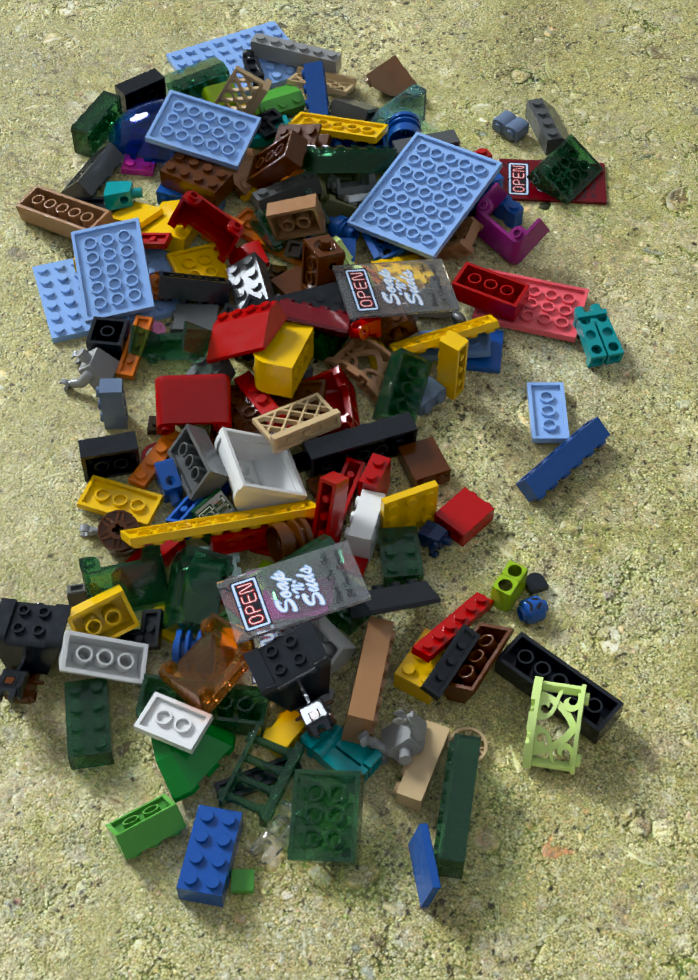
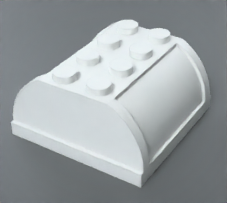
(255, 472)

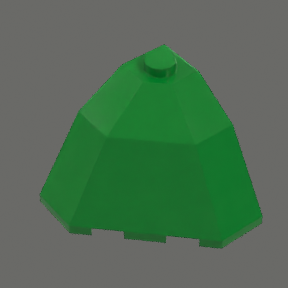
(185, 770)

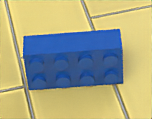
(210, 856)

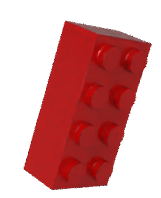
(490, 291)

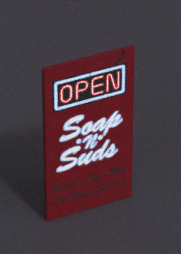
(521, 189)

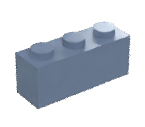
(112, 403)

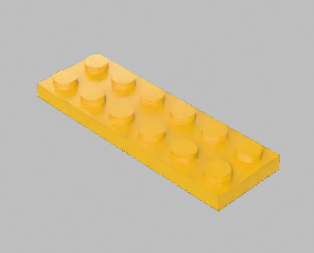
(344, 127)
(466, 329)

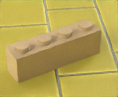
(421, 771)

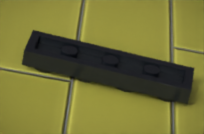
(450, 662)
(257, 774)

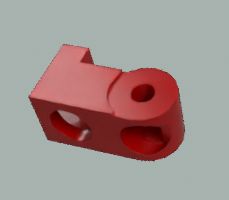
(365, 327)

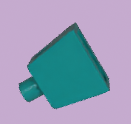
(120, 194)

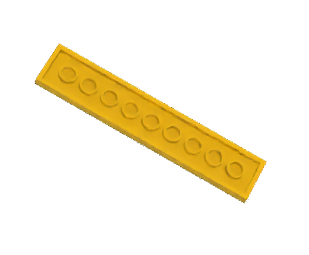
(217, 524)

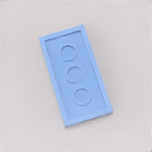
(547, 412)

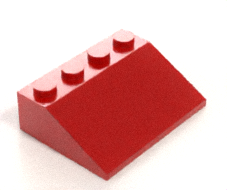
(245, 331)

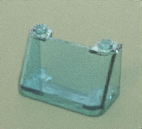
(410, 100)

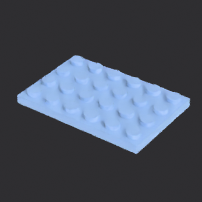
(203, 129)
(112, 270)

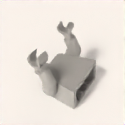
(94, 366)
(401, 738)

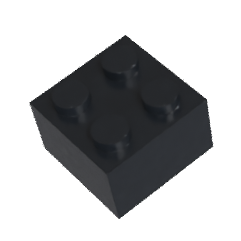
(108, 335)

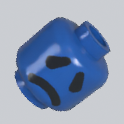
(532, 610)

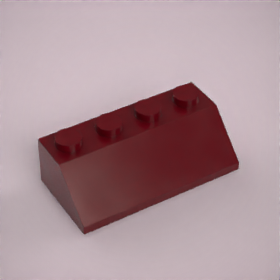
(321, 318)

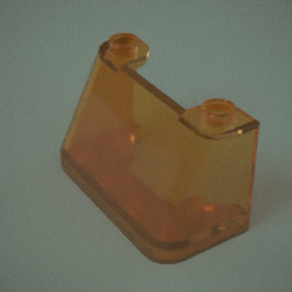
(209, 666)

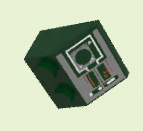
(214, 504)

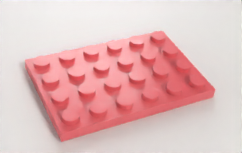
(547, 309)

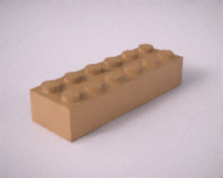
(60, 212)
(369, 679)

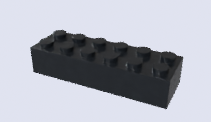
(378, 437)
(527, 658)

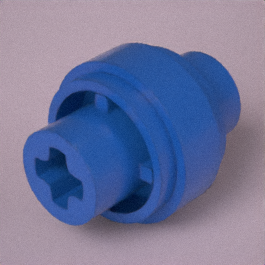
(340, 228)

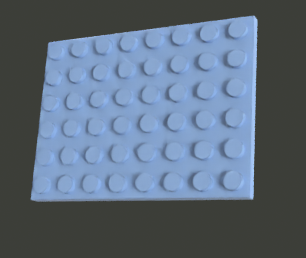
(230, 50)
(425, 195)
(63, 303)

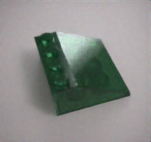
(197, 76)
(565, 171)
(326, 817)

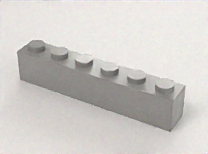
(293, 53)

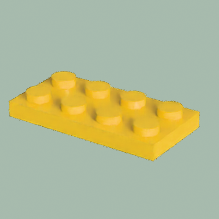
(108, 495)

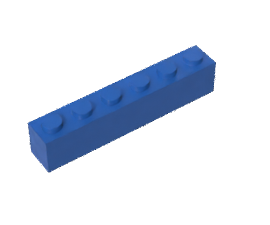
(563, 459)

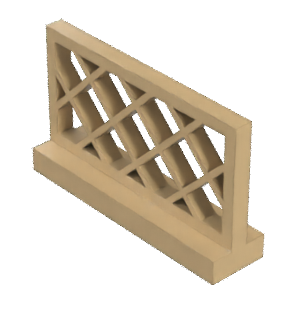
(336, 83)
(252, 102)
(302, 430)

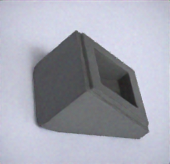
(76, 594)

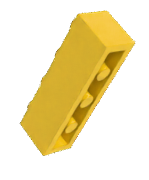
(452, 363)

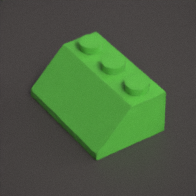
(285, 99)
(146, 826)

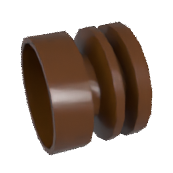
(107, 532)
(287, 537)

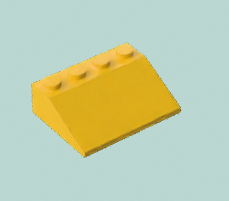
(181, 237)

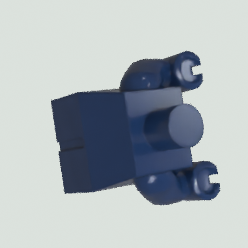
(434, 537)

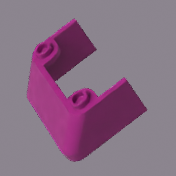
(512, 245)

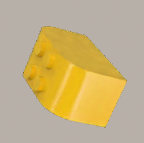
(285, 360)

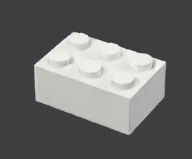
(364, 524)

